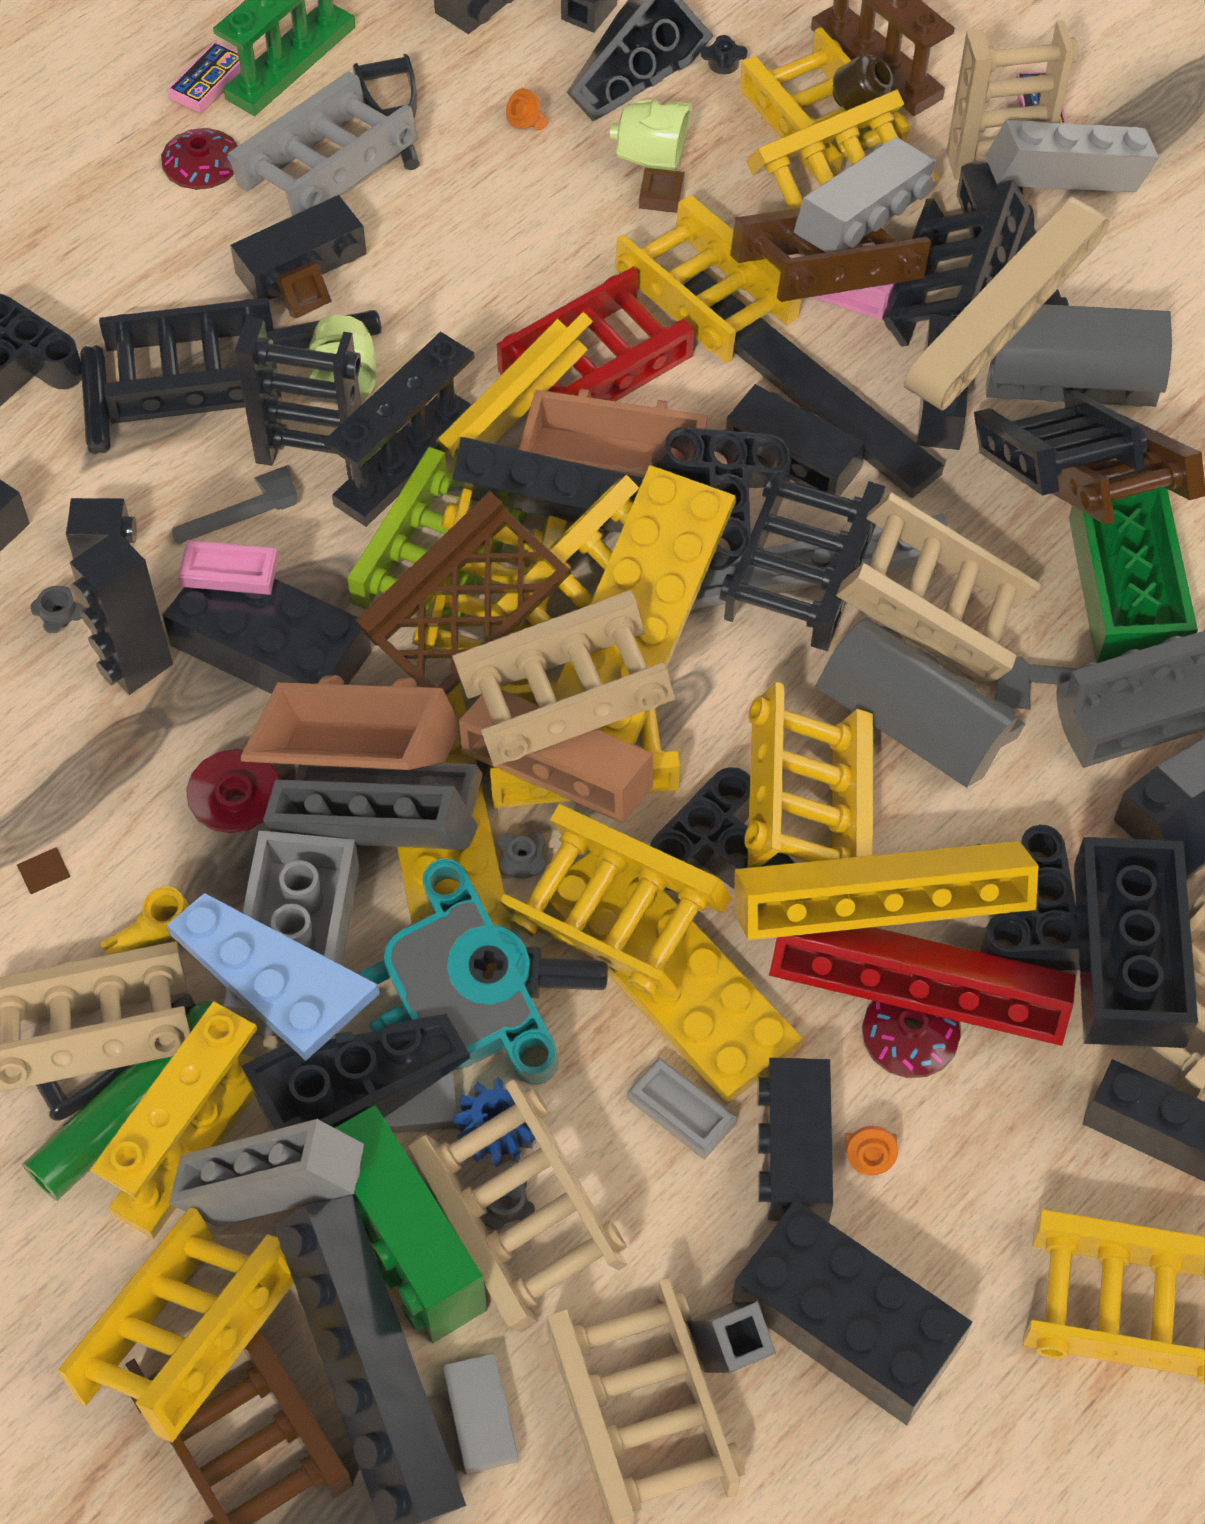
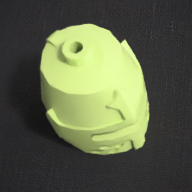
(652, 133)
(327, 339)

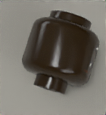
(861, 81)

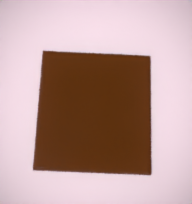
(43, 870)

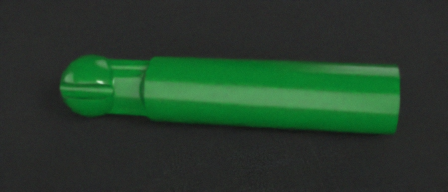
(81, 1141)

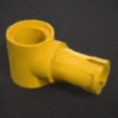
(151, 923)

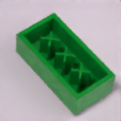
(1132, 575)
(412, 1234)

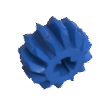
(484, 1107)

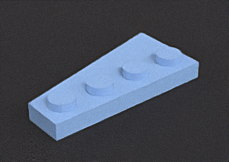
(277, 978)

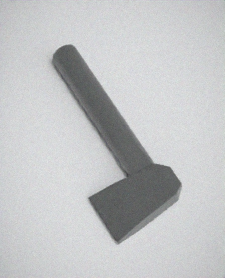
(278, 494)
(1014, 686)

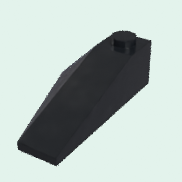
(637, 52)
(1170, 805)
(355, 1072)

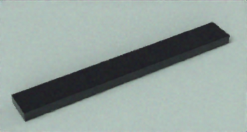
(826, 396)

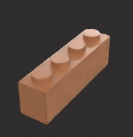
(585, 769)

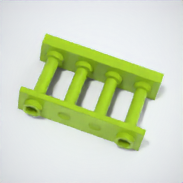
(393, 536)

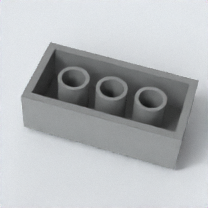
(302, 891)

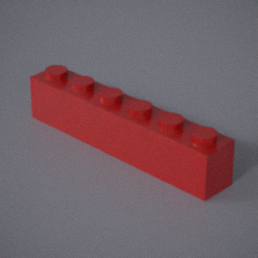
(932, 979)

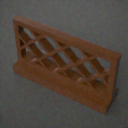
(441, 564)

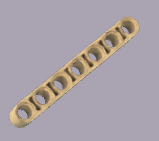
(1006, 303)

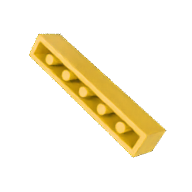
(885, 889)

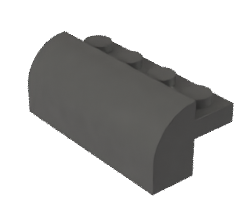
(1096, 350)
(1135, 700)
(919, 702)
(379, 806)

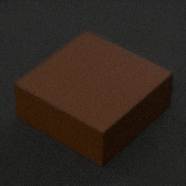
(661, 190)
(303, 289)

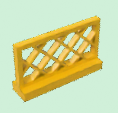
(514, 390)

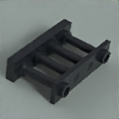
(991, 251)
(174, 392)
(267, 409)
(376, 422)
(1047, 443)
(847, 546)

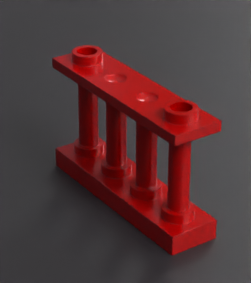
(632, 365)

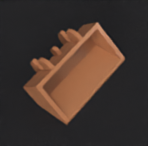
(601, 431)
(354, 725)

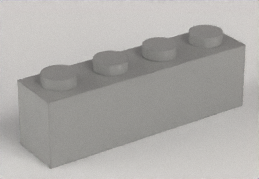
(1071, 156)
(865, 196)
(268, 1173)

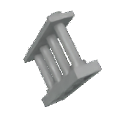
(308, 124)

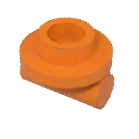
(524, 110)
(871, 1150)

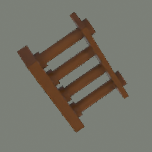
(904, 17)
(823, 273)
(1167, 465)
(290, 1423)

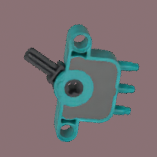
(440, 971)

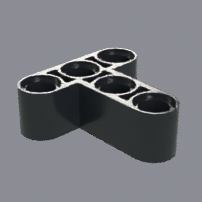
(32, 349)
(735, 477)
(726, 826)
(1050, 918)

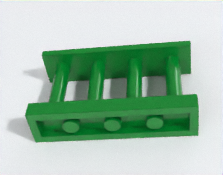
(286, 55)

